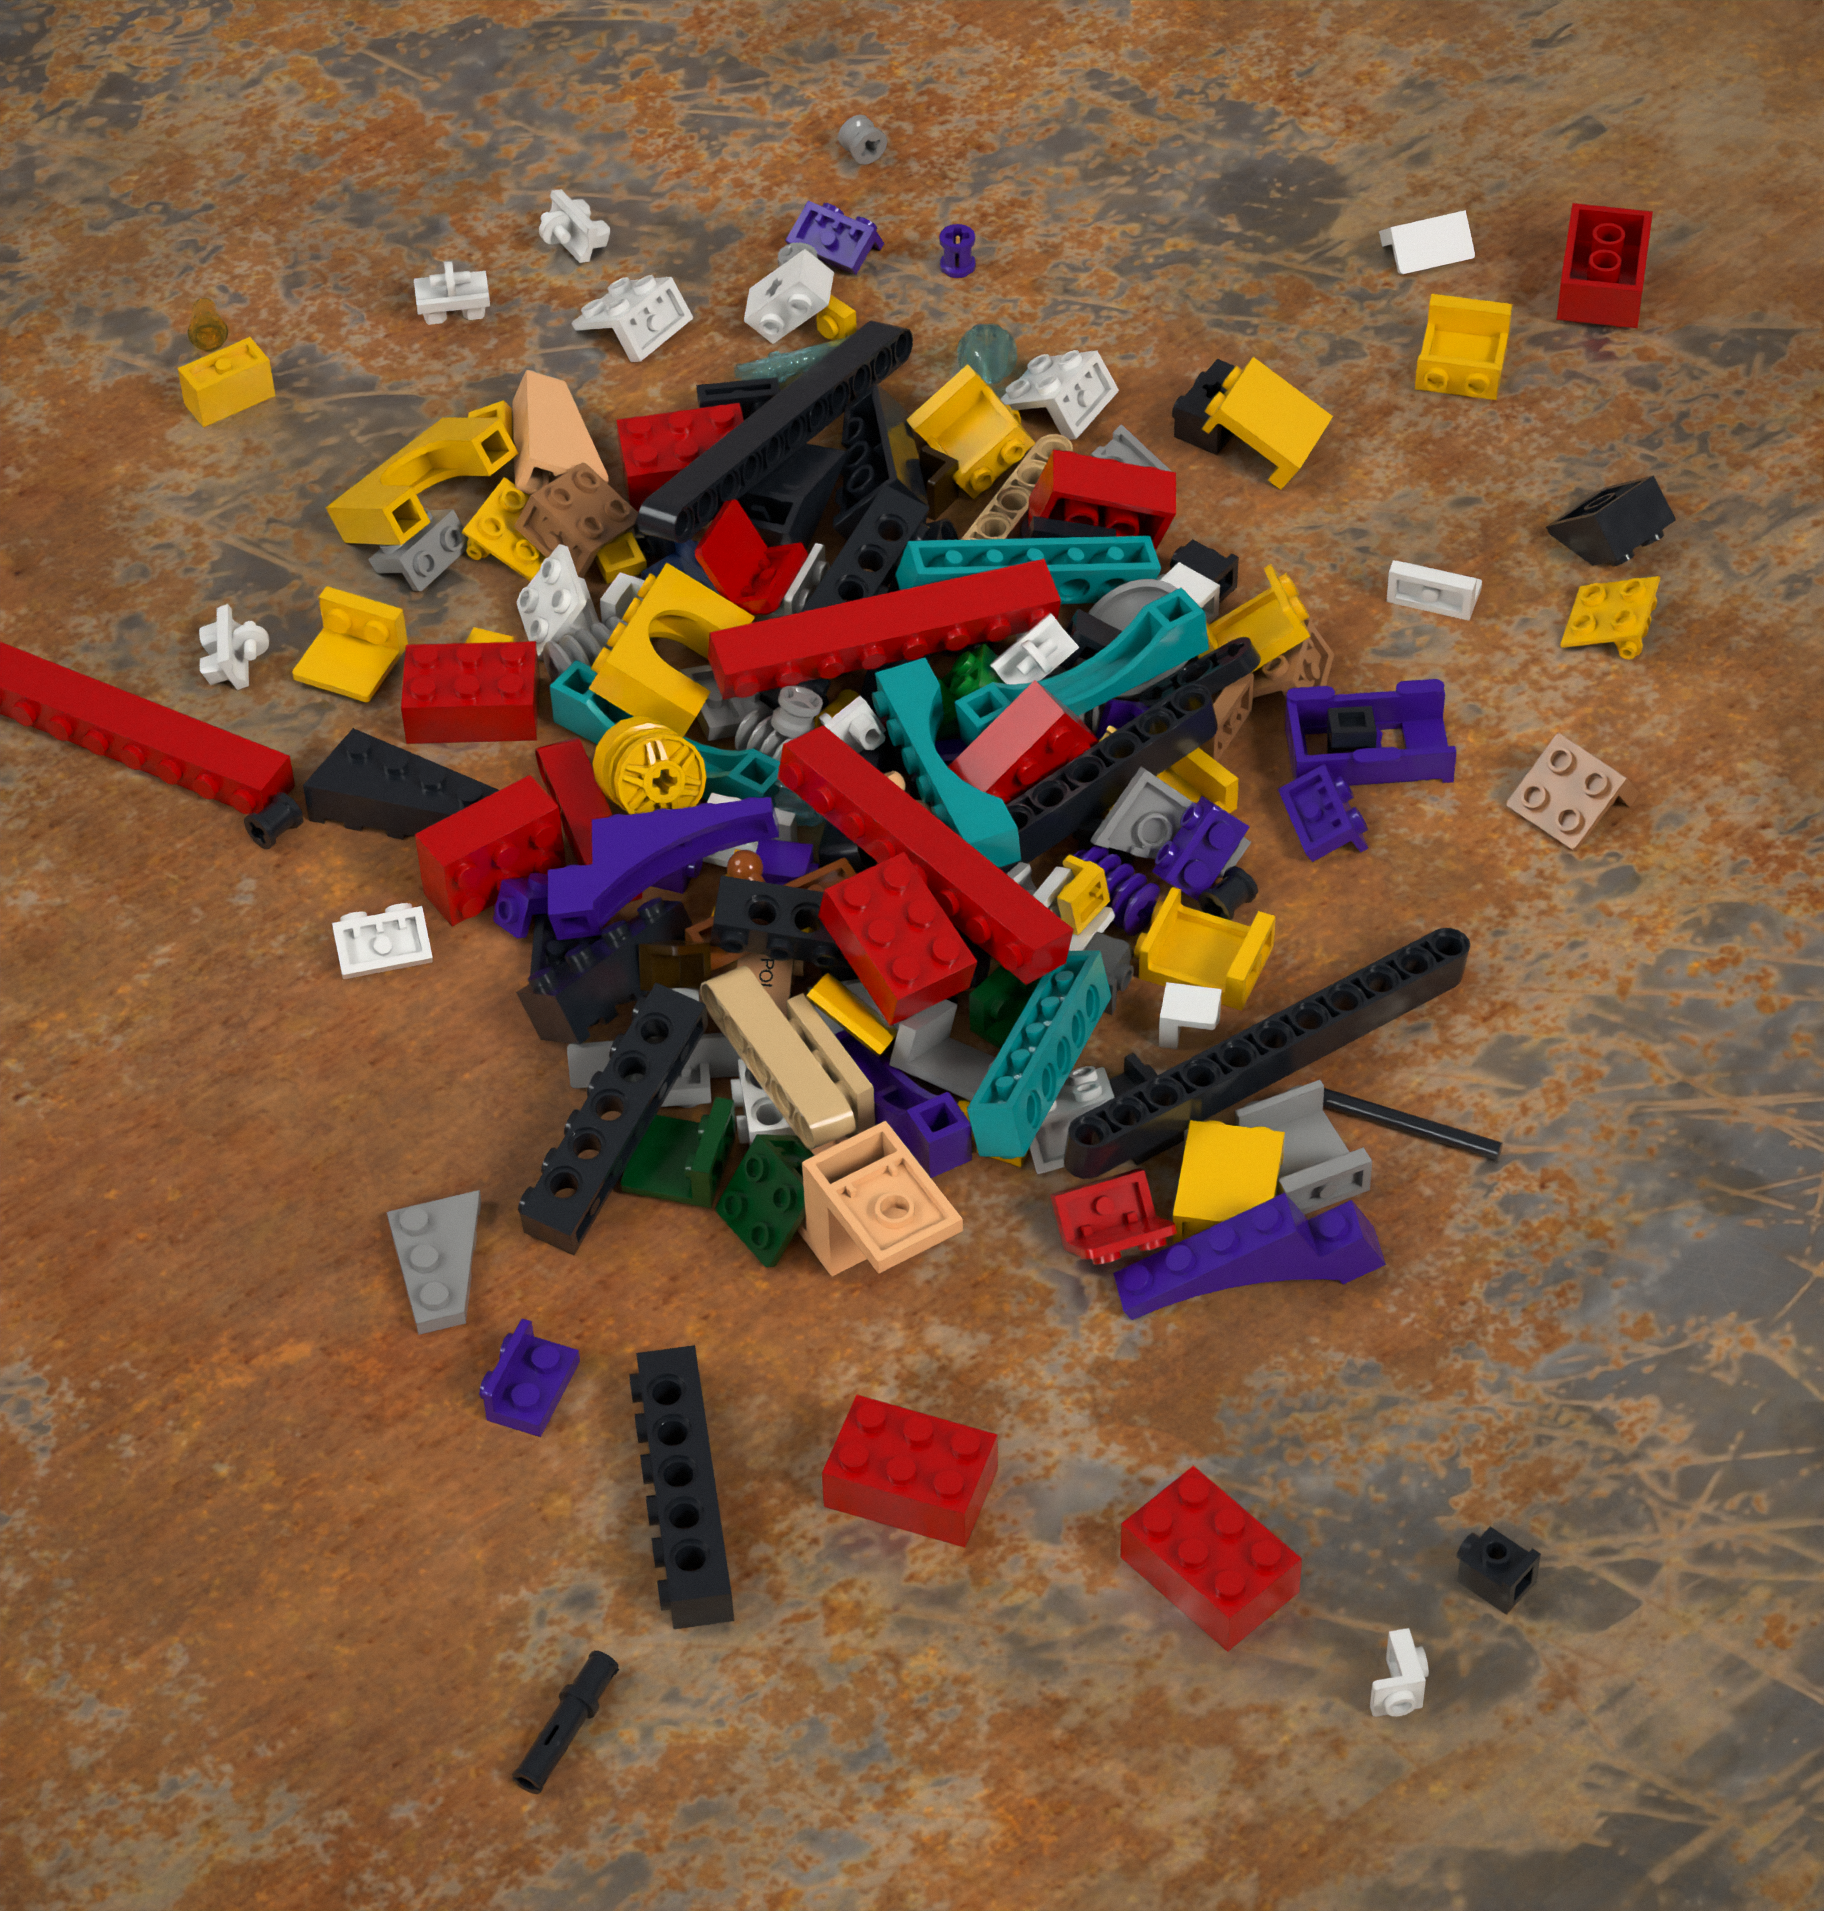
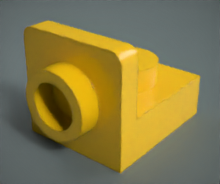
(1084, 895)

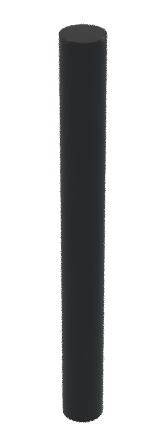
(1412, 1124)

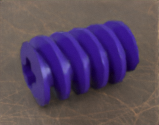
(1128, 893)

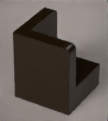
(938, 480)
(674, 964)

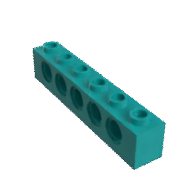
(1080, 566)
(1038, 1056)

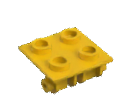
(494, 531)
(1614, 614)

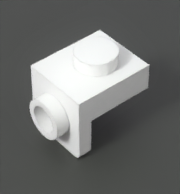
(1408, 1672)

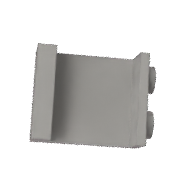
(931, 1055)
(1316, 1161)

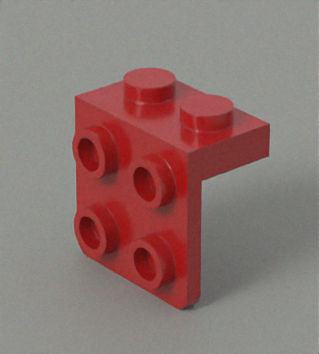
(743, 565)
(1110, 1217)

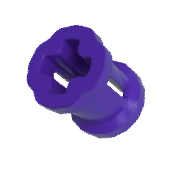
(953, 251)

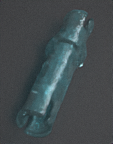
(785, 364)

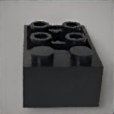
(794, 495)

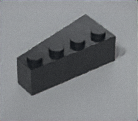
(879, 453)
(386, 788)
(599, 975)

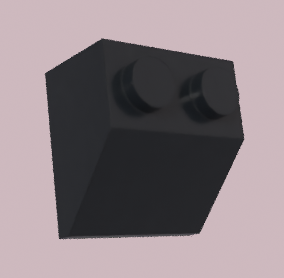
(1615, 522)

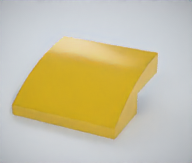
(852, 1014)

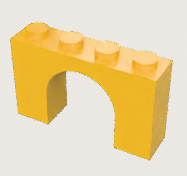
(385, 502)
(635, 674)

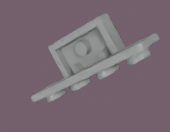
(710, 1059)

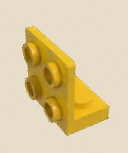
(355, 646)

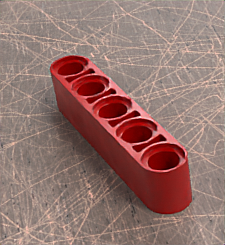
(574, 789)

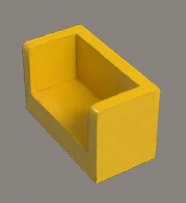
(226, 382)

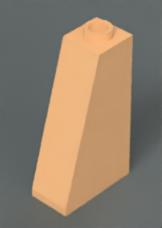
(548, 433)

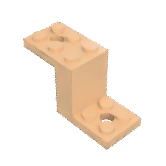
(871, 1203)

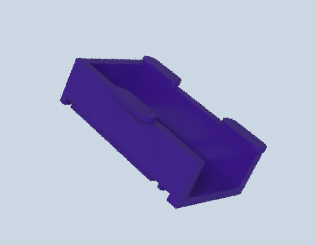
(1413, 707)

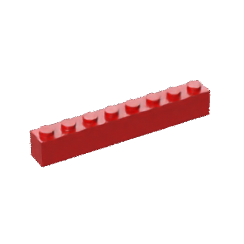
(881, 629)
(141, 733)
(888, 821)

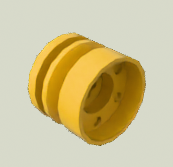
(635, 754)

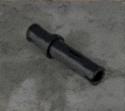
(576, 1705)

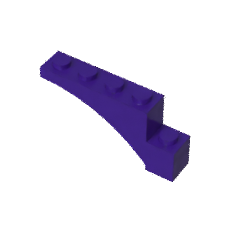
(642, 849)
(926, 1123)
(1254, 1248)

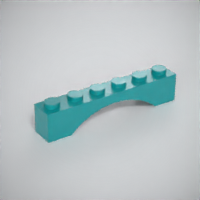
(1153, 643)
(914, 711)
(589, 715)

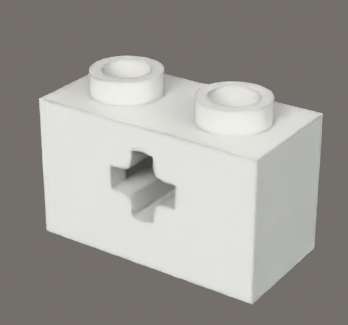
(789, 296)

